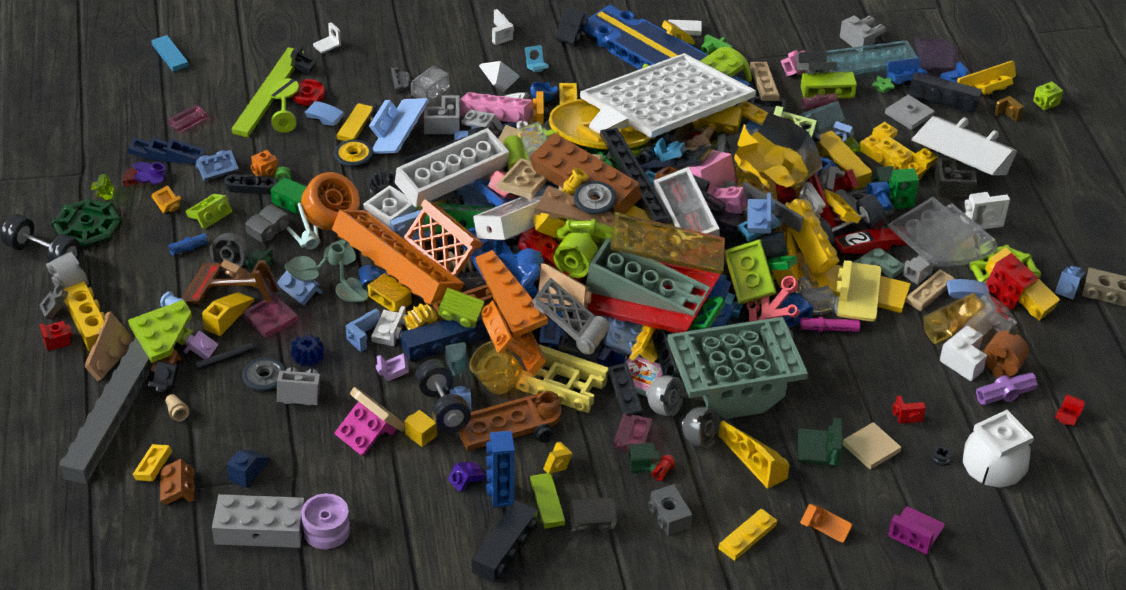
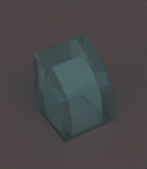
(456, 357)

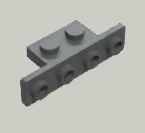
(782, 212)

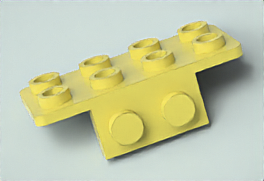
(858, 291)

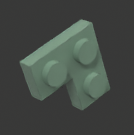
(888, 264)

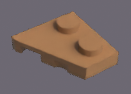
(235, 271)

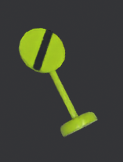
(283, 120)

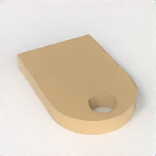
(377, 409)

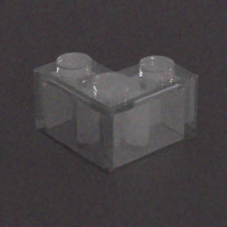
(993, 315)

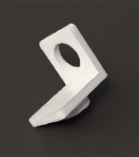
(329, 42)

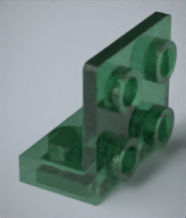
(821, 445)

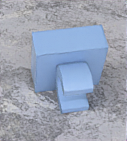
(843, 130)

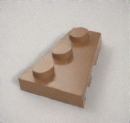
(109, 347)

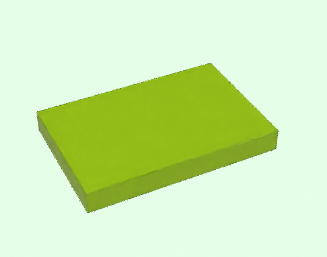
(750, 272)

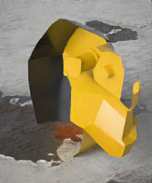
(780, 151)

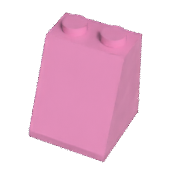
(715, 168)

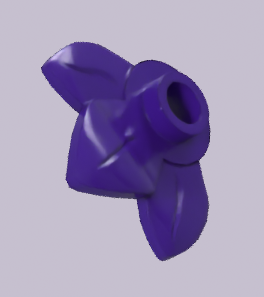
(149, 172)

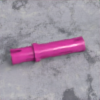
(829, 324)

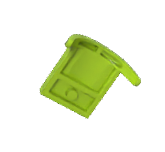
(728, 62)

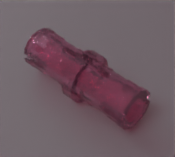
(818, 100)

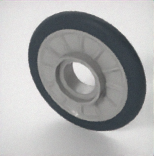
(601, 189)

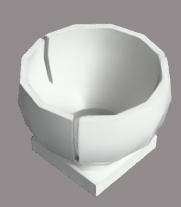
(1001, 446)

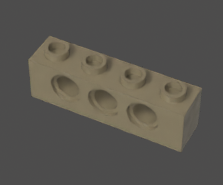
(1105, 286)

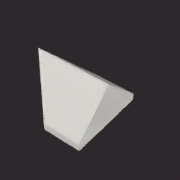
(499, 74)
(609, 118)

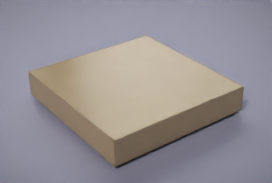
(871, 445)

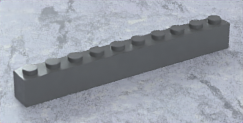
(107, 415)

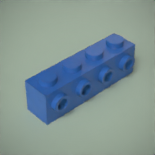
(501, 468)

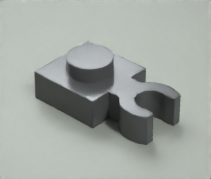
(52, 302)

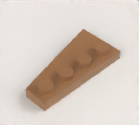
(562, 205)

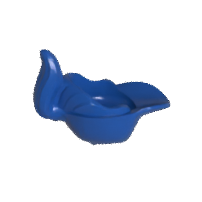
(529, 265)

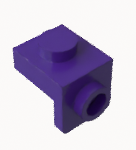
(465, 472)

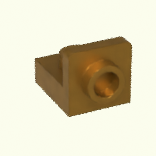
(1010, 107)

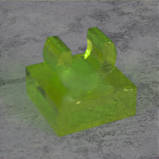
(104, 187)

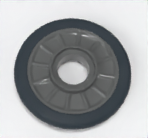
(253, 369)

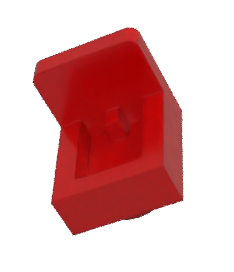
(1070, 410)
(908, 412)

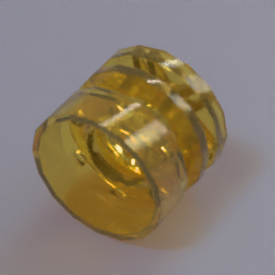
(496, 371)

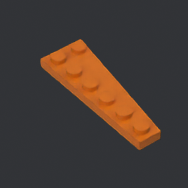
(510, 296)

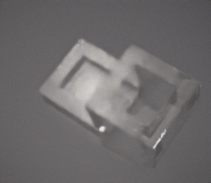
(820, 298)

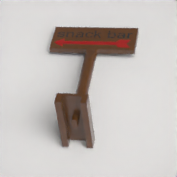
(207, 276)

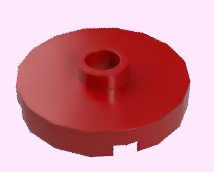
(309, 92)

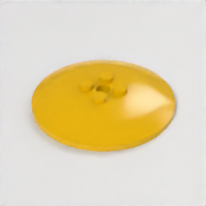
(573, 122)

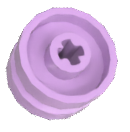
(325, 521)

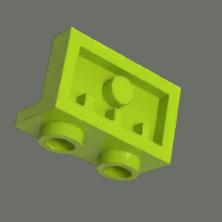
(210, 210)

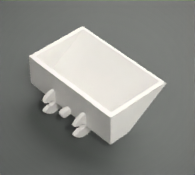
(966, 145)

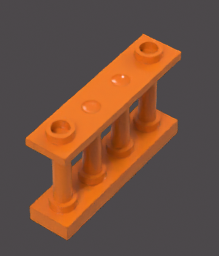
(523, 345)

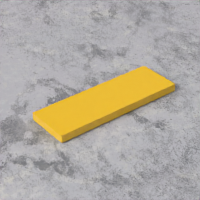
(891, 291)

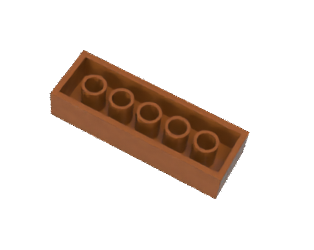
(559, 157)

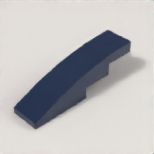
(159, 150)

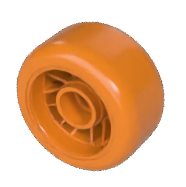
(326, 196)

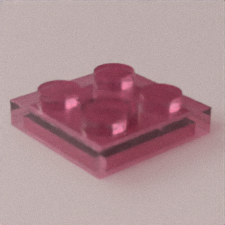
(270, 316)

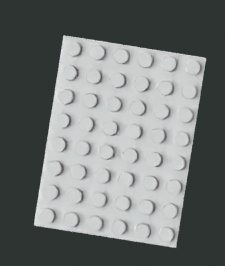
(669, 94)

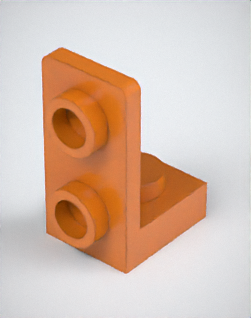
(826, 522)

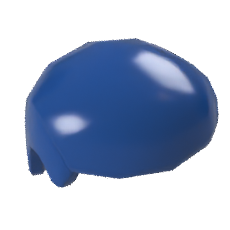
(548, 92)

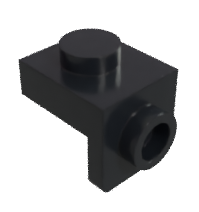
(301, 61)

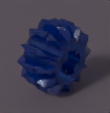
(307, 350)

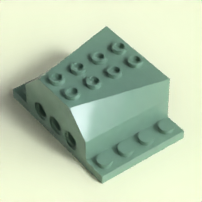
(739, 365)

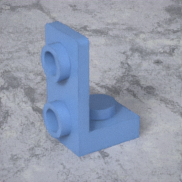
(356, 329)

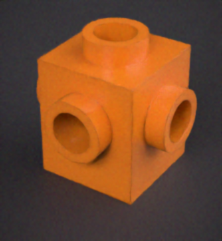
(264, 164)

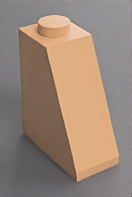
(572, 286)

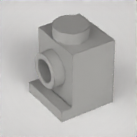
(917, 270)

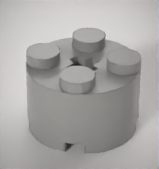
(66, 271)

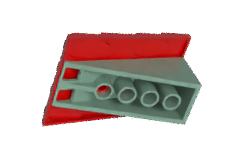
(646, 290)

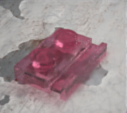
(632, 431)

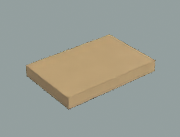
(522, 180)

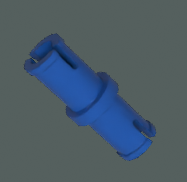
(188, 244)

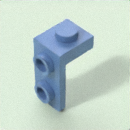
(1069, 281)

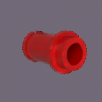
(666, 463)

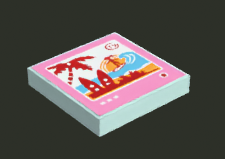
(643, 373)

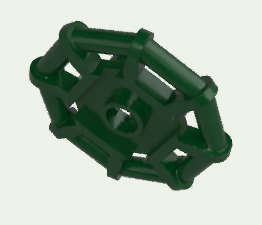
(78, 225)

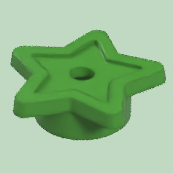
(883, 85)

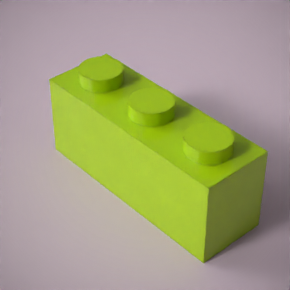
(827, 83)

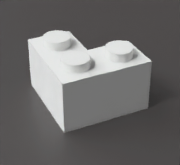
(964, 354)

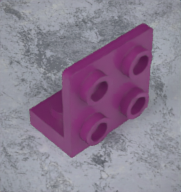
(915, 529)

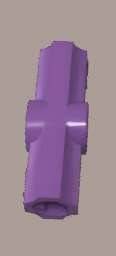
(1006, 388)

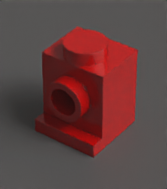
(56, 335)

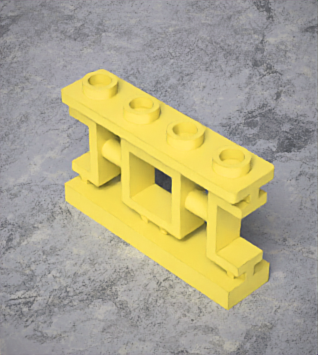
(569, 367)

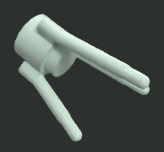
(309, 238)

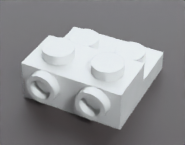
(987, 210)

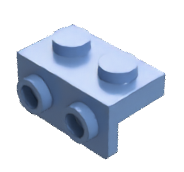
(298, 289)

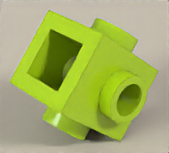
(1048, 95)

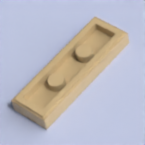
(929, 290)

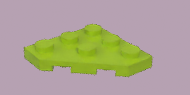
(161, 329)

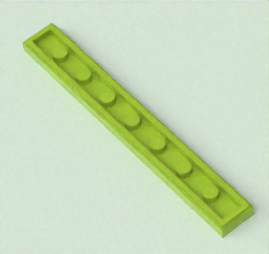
(262, 99)

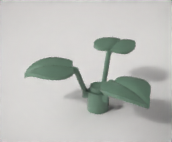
(337, 253)

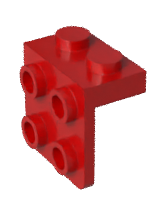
(1010, 280)

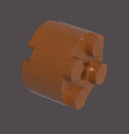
(1006, 354)

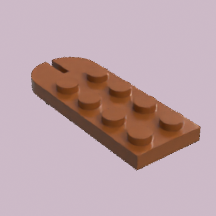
(518, 416)

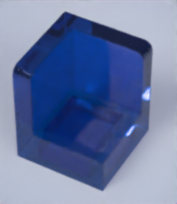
(611, 356)

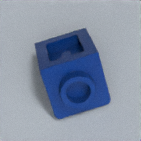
(959, 72)

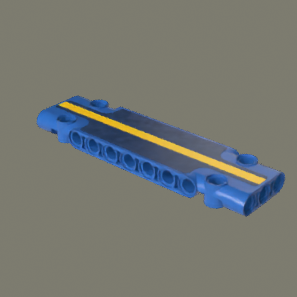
(638, 40)

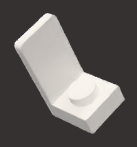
(504, 29)

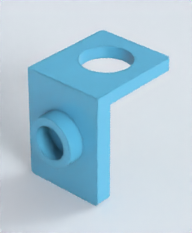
(538, 64)

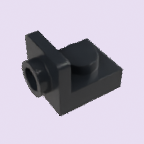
(164, 376)

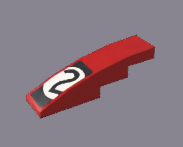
(868, 240)

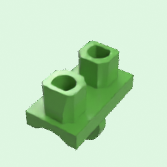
(712, 44)

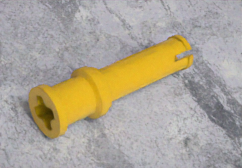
(574, 181)

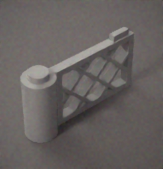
(593, 328)

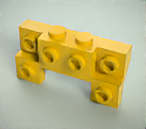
(889, 152)

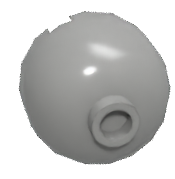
(665, 395)

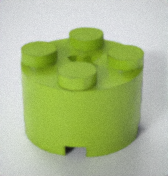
(575, 254)

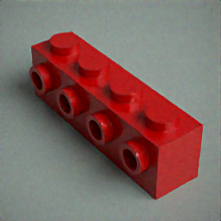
(544, 244)

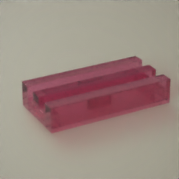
(187, 118)

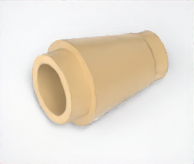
(177, 409)

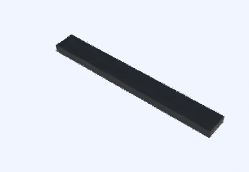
(629, 166)

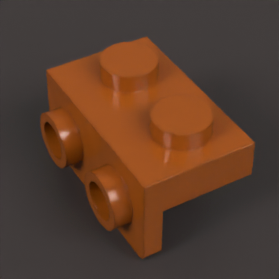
(177, 482)

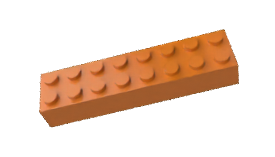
(395, 255)

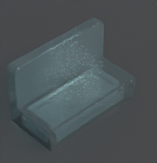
(826, 114)

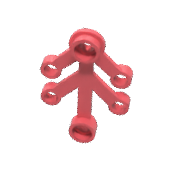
(770, 310)

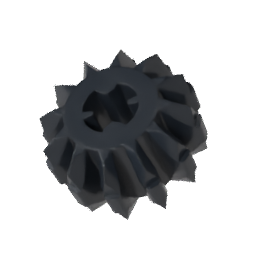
(382, 180)

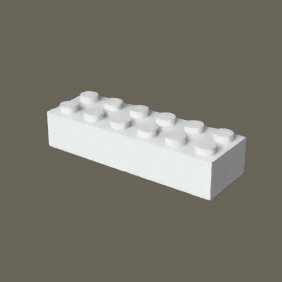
(451, 167)

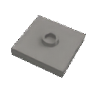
(909, 112)

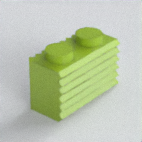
(460, 308)

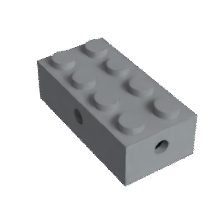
(258, 521)

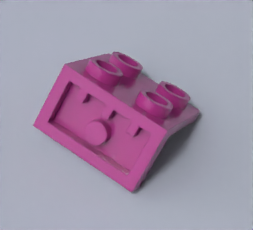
(362, 428)

